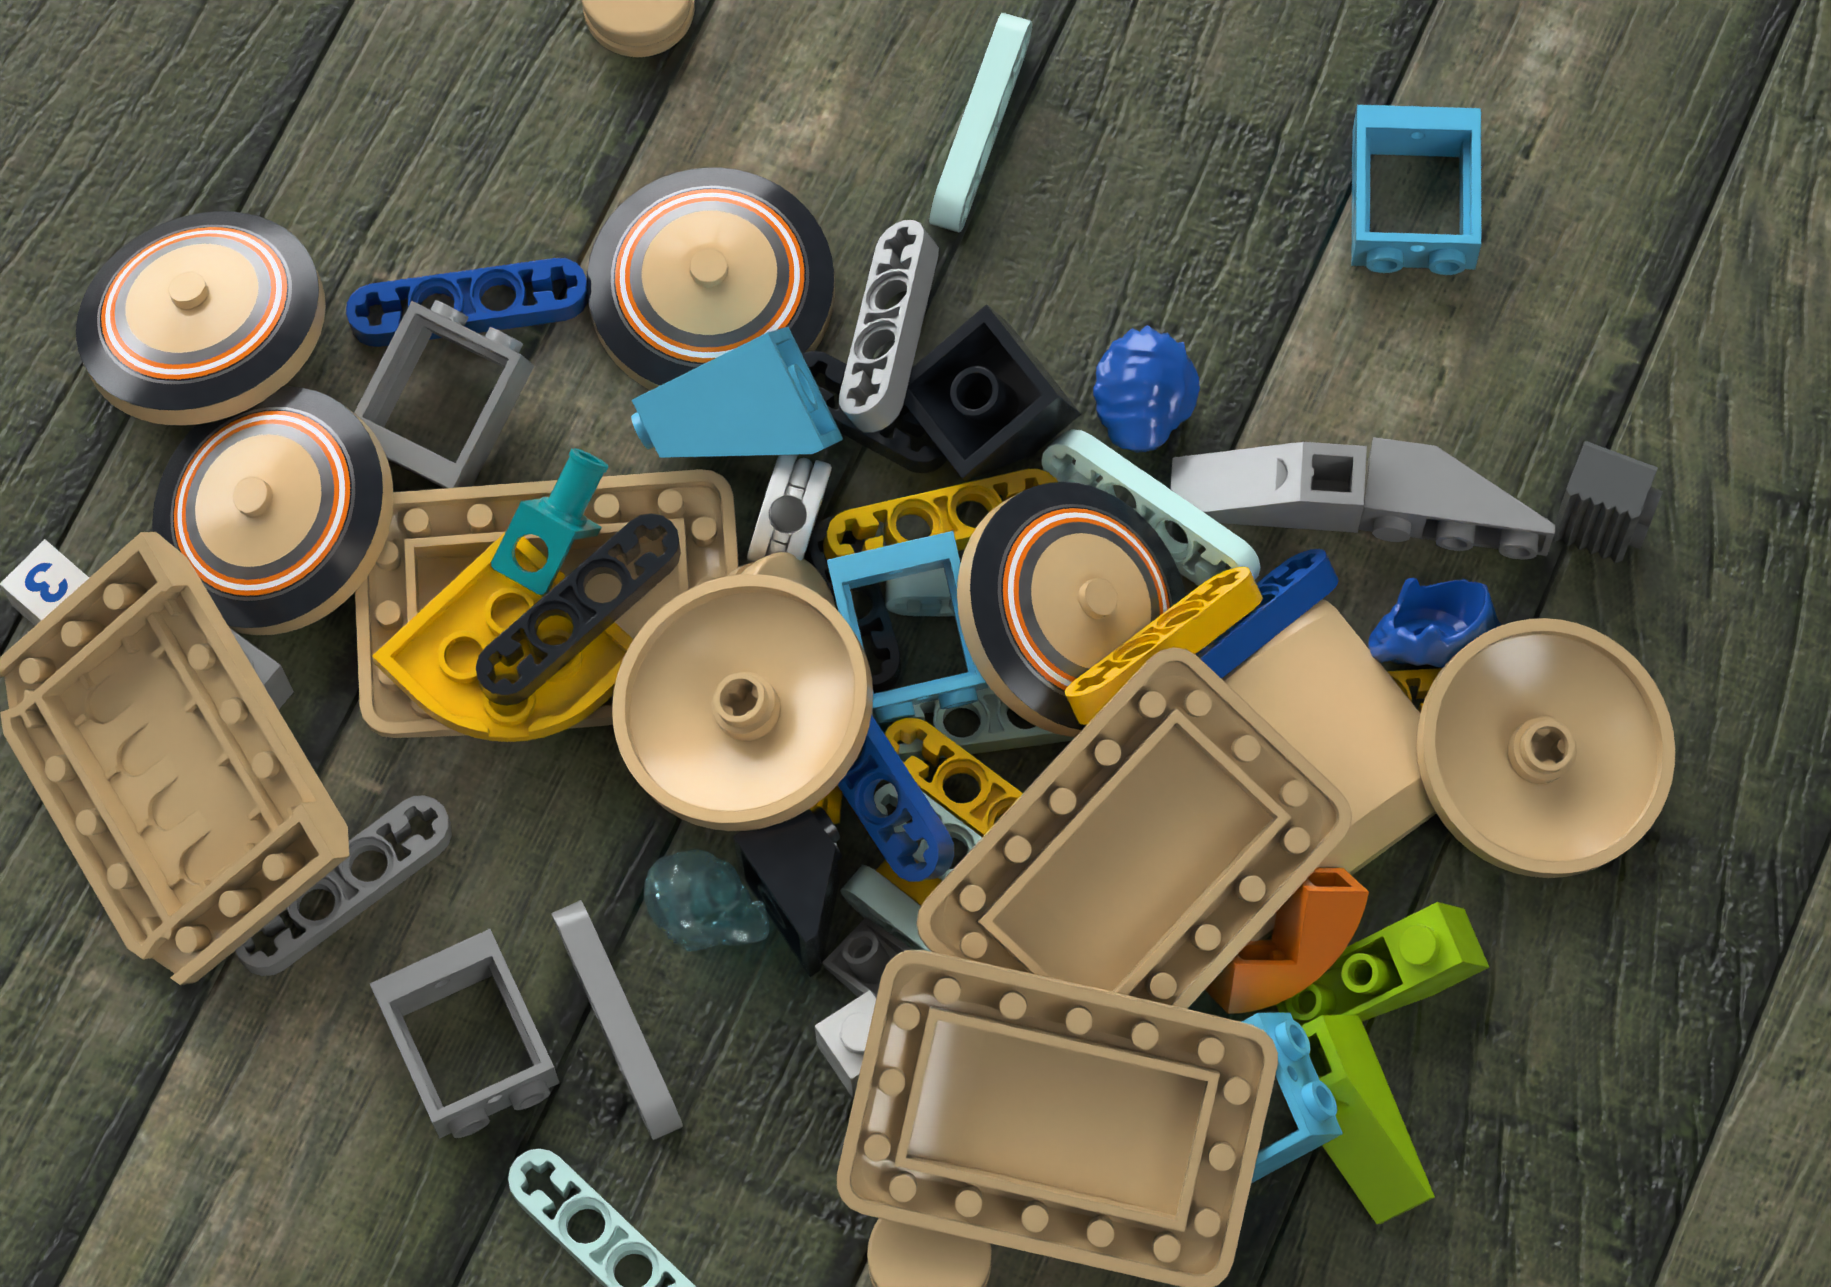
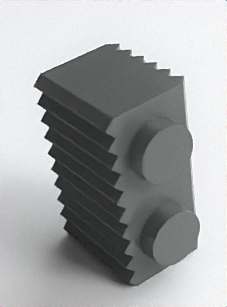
(1607, 503)

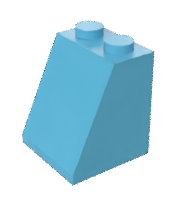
(739, 405)

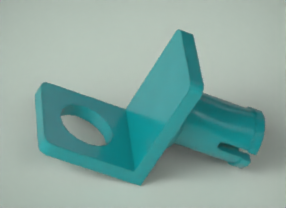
(555, 520)

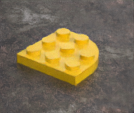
(439, 650)

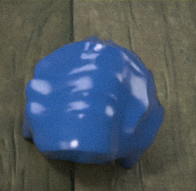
(1144, 389)
(1433, 622)

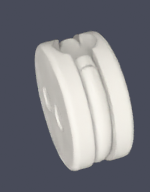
(789, 507)

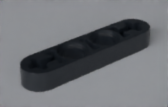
(571, 602)

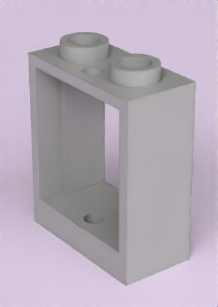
(396, 370)
(438, 978)

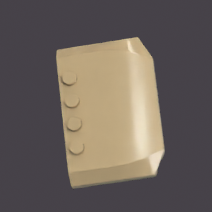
(167, 762)

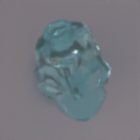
(702, 902)

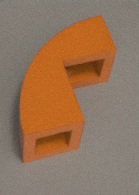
(1305, 943)

